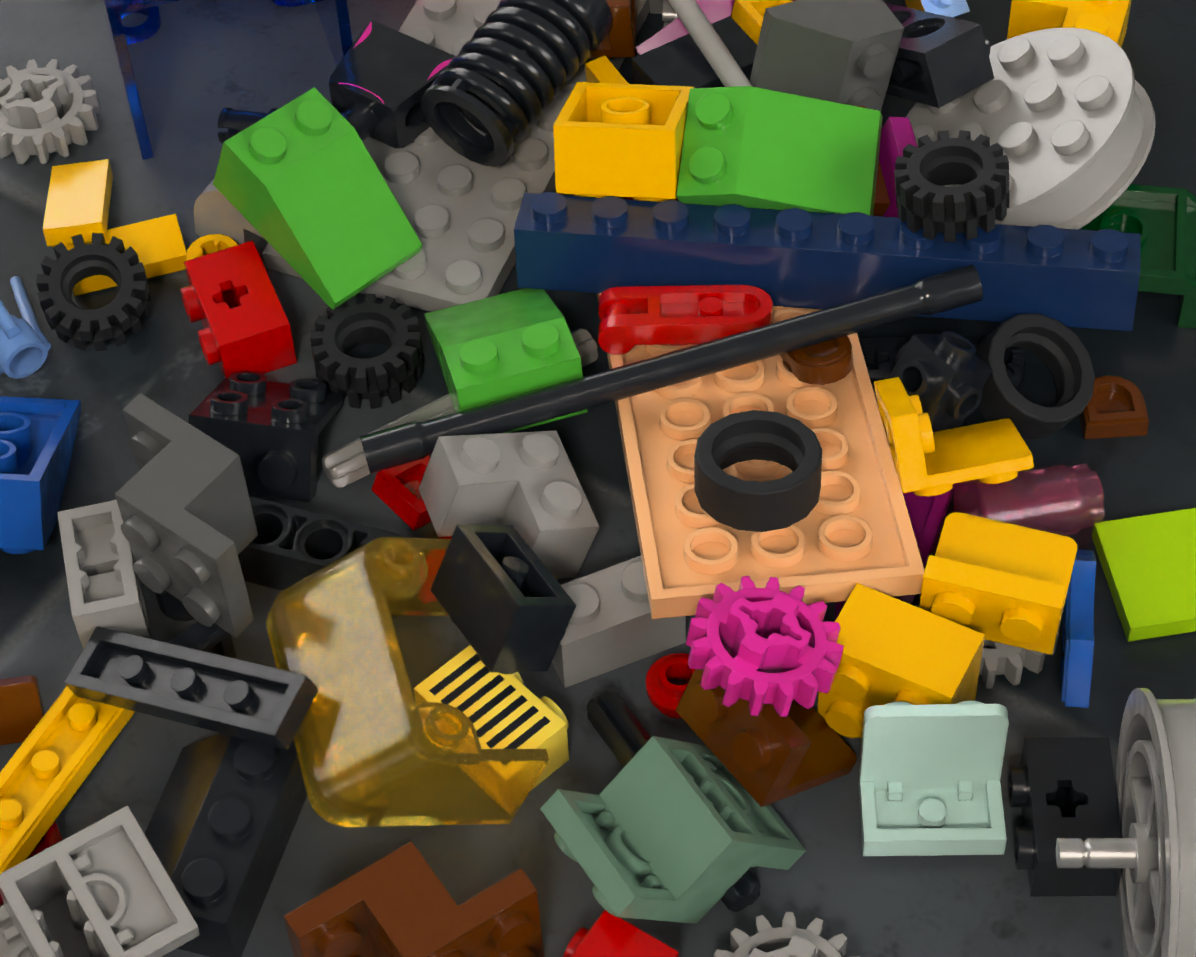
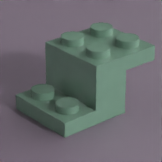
(669, 833)

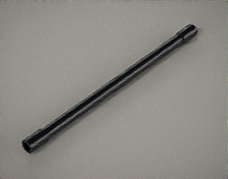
(924, 297)

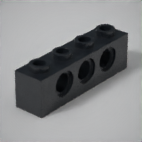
(938, 57)

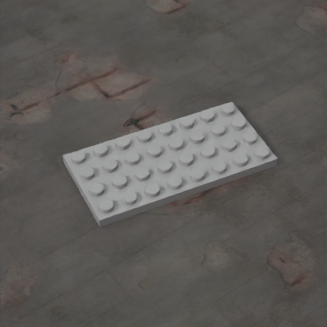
(453, 204)

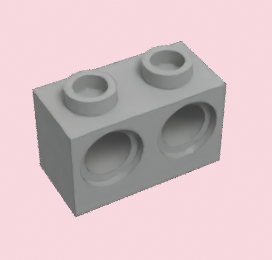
(101, 572)

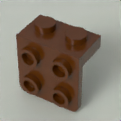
(766, 751)

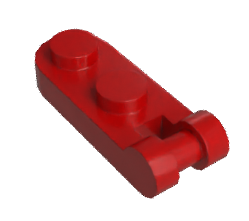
(678, 314)

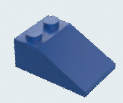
(34, 468)

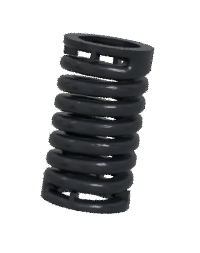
(512, 73)

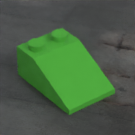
(778, 151)
(317, 197)
(503, 348)

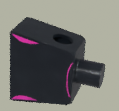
(383, 83)

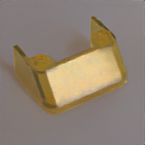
(365, 741)

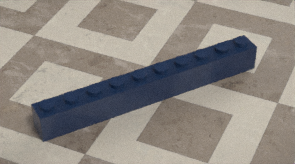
(822, 257)

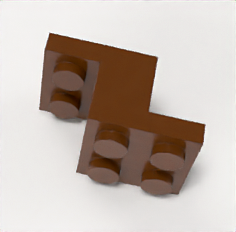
(406, 912)

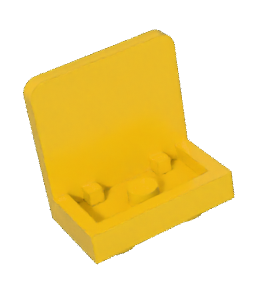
(1000, 580)

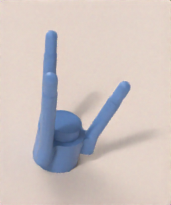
(21, 340)

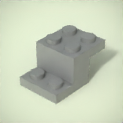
(94, 898)

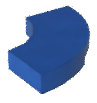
(1078, 632)

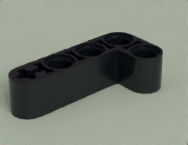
(288, 548)

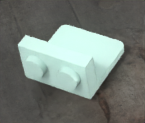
(932, 779)

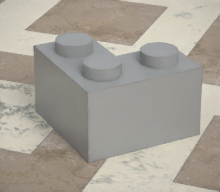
(514, 482)

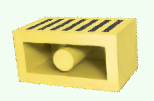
(499, 708)

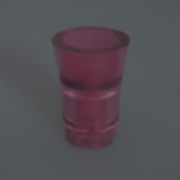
(1042, 499)

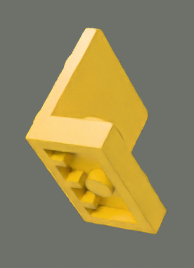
(936, 460)

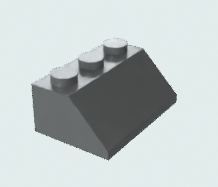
(828, 50)

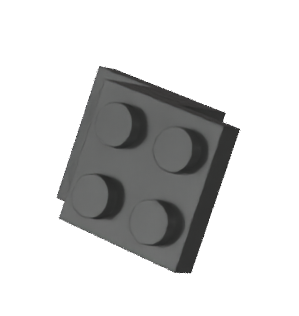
(187, 516)

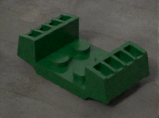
(1168, 240)

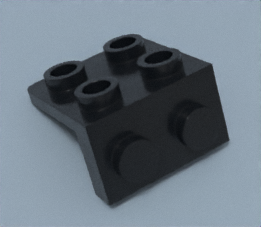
(270, 429)

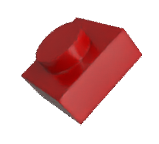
(400, 491)

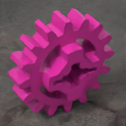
(764, 646)

